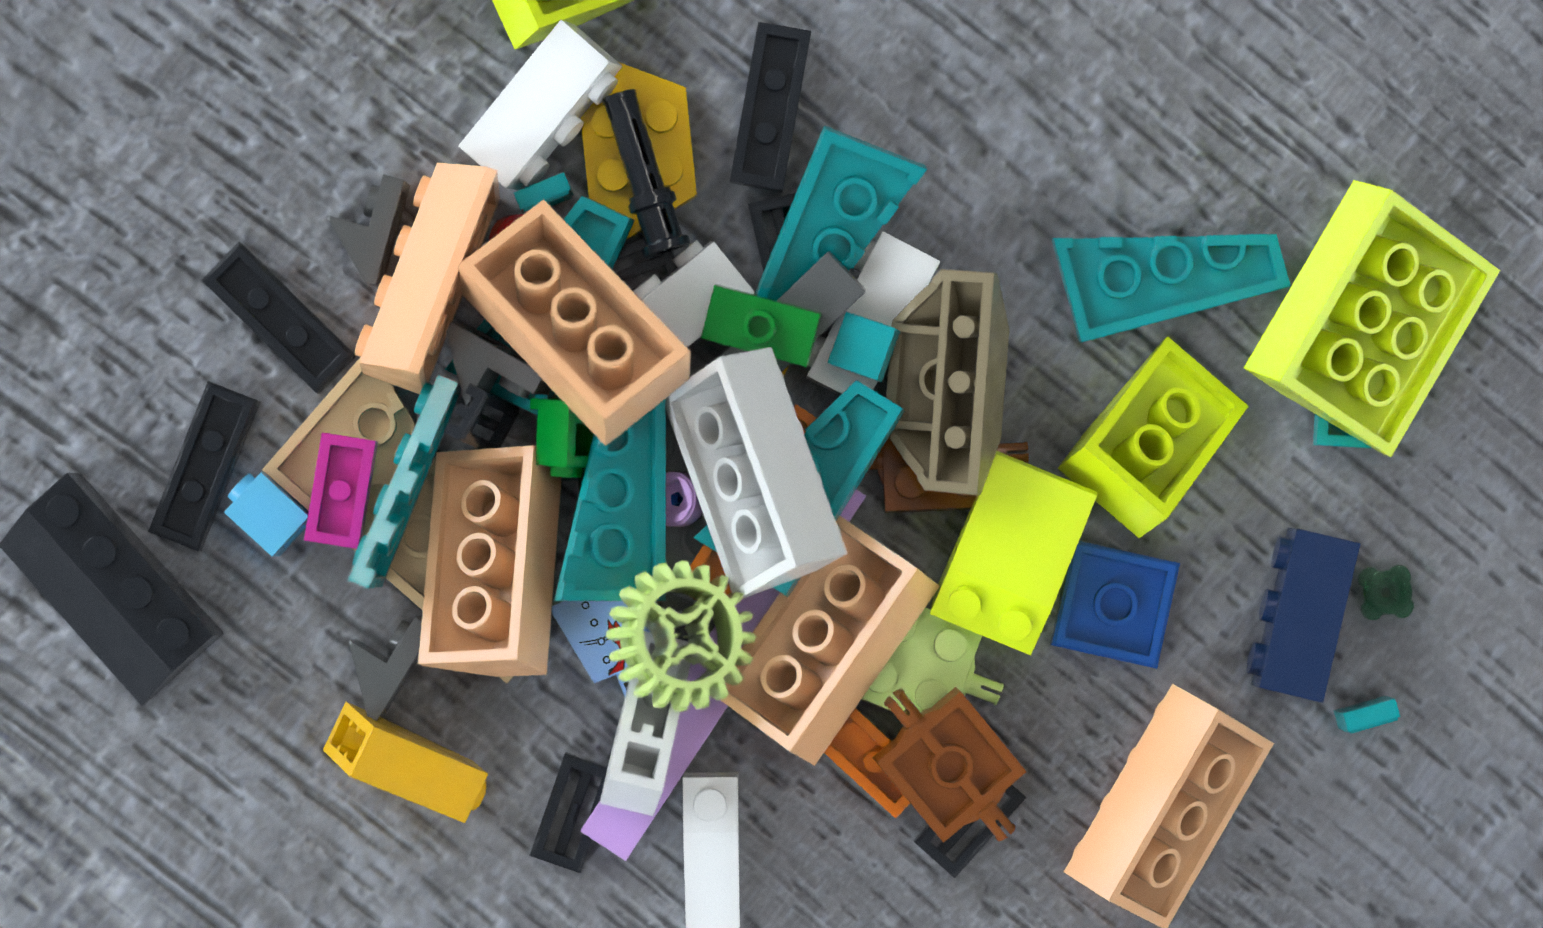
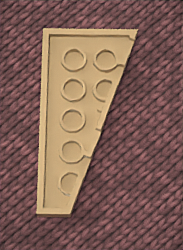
(375, 412)

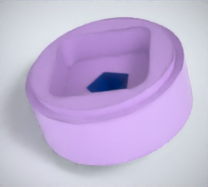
(681, 500)

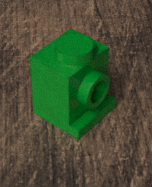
(561, 438)

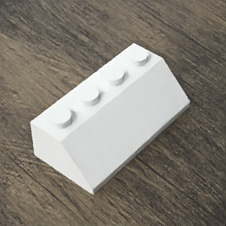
(753, 472)

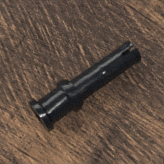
(650, 199)

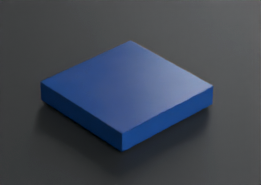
(1115, 604)

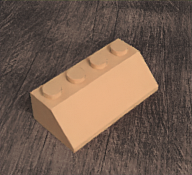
(426, 284)
(490, 563)
(828, 643)
(1168, 807)

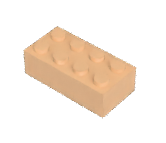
(574, 322)

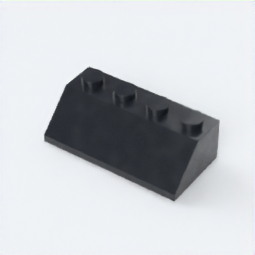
(109, 586)

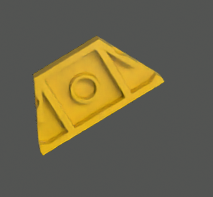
(668, 127)

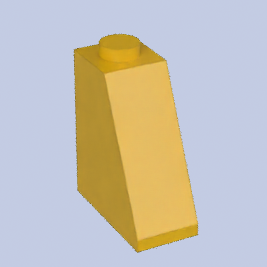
(405, 764)

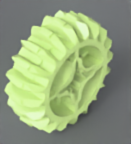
(701, 649)

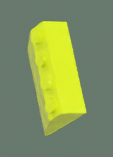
(1372, 316)

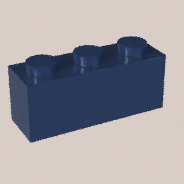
(1303, 614)

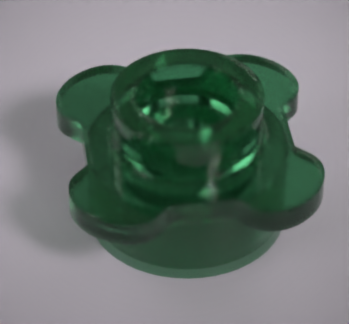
(1400, 595)

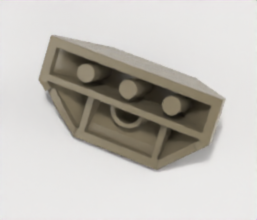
(951, 380)

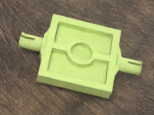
(930, 664)

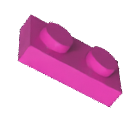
(340, 490)

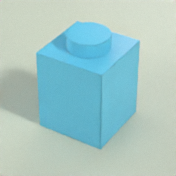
(267, 513)

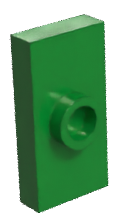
(761, 323)

